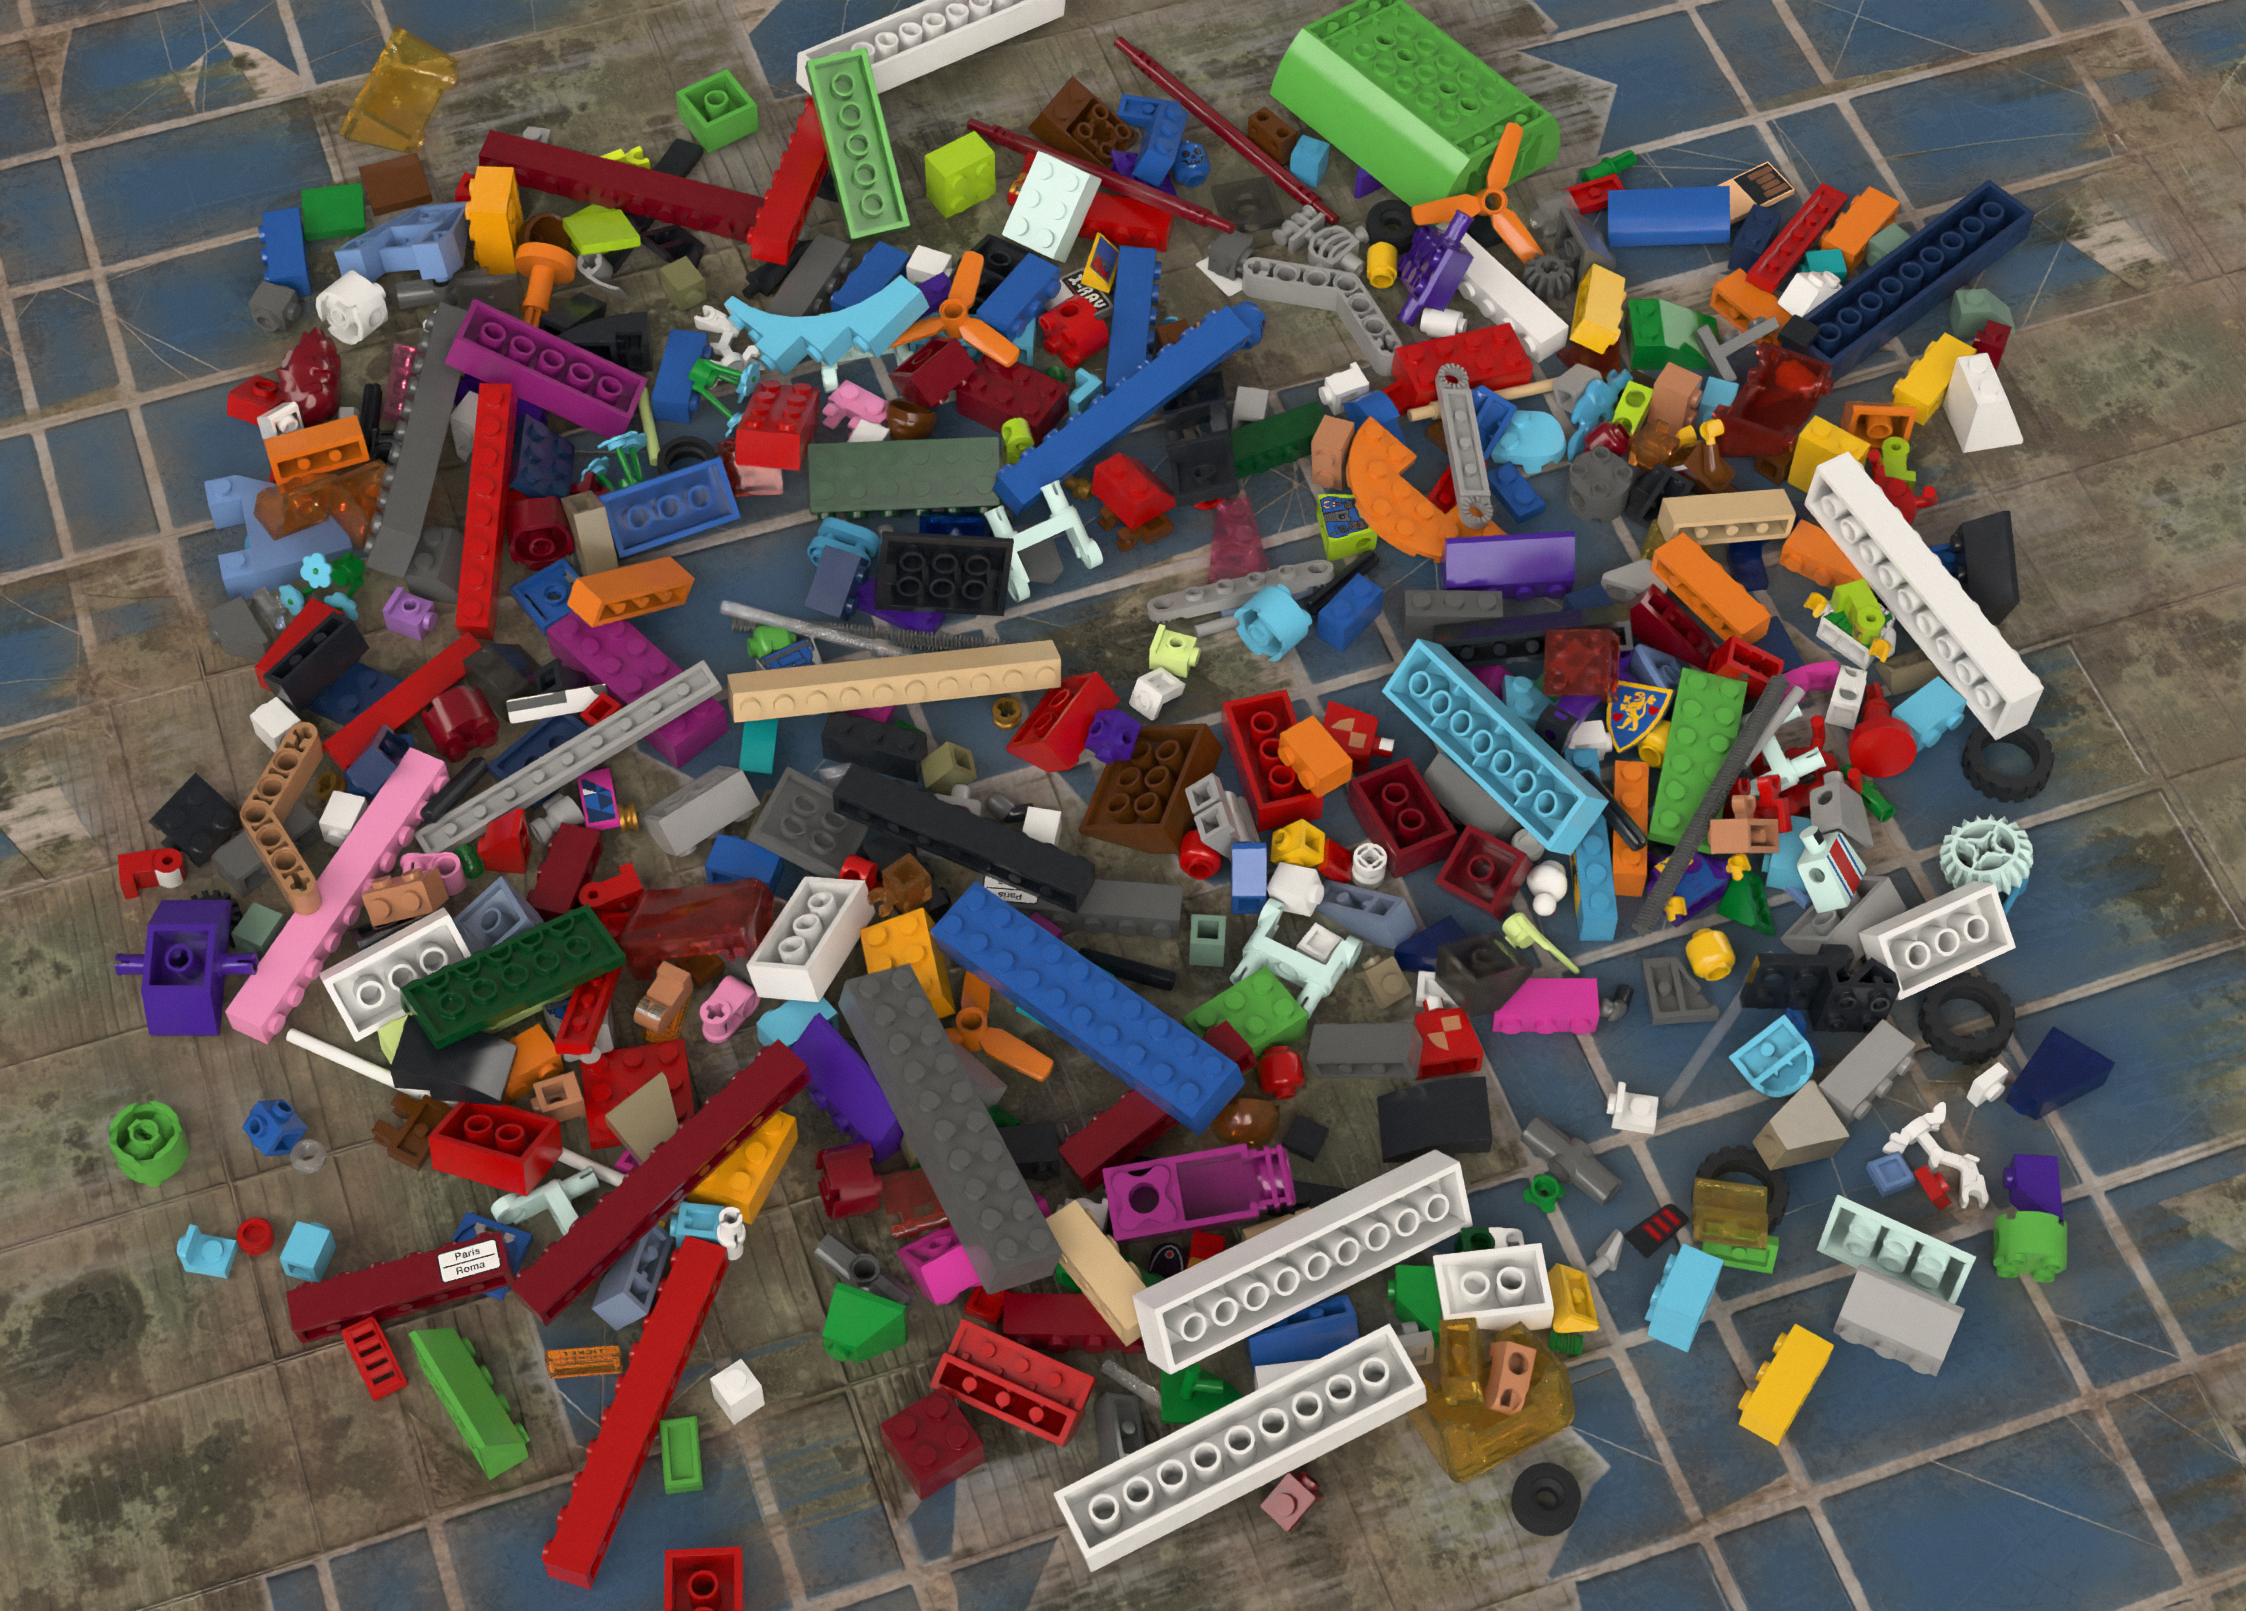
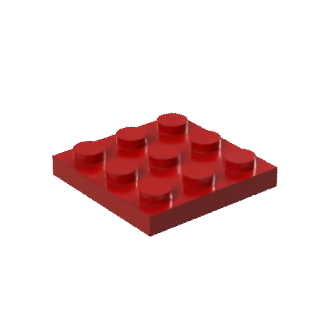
(623, 1073)

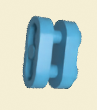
(843, 537)

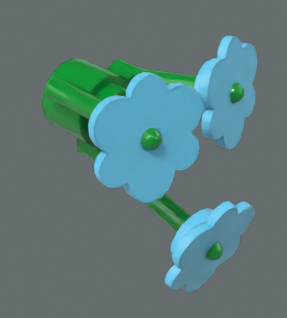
(706, 373)
(626, 443)
(343, 571)

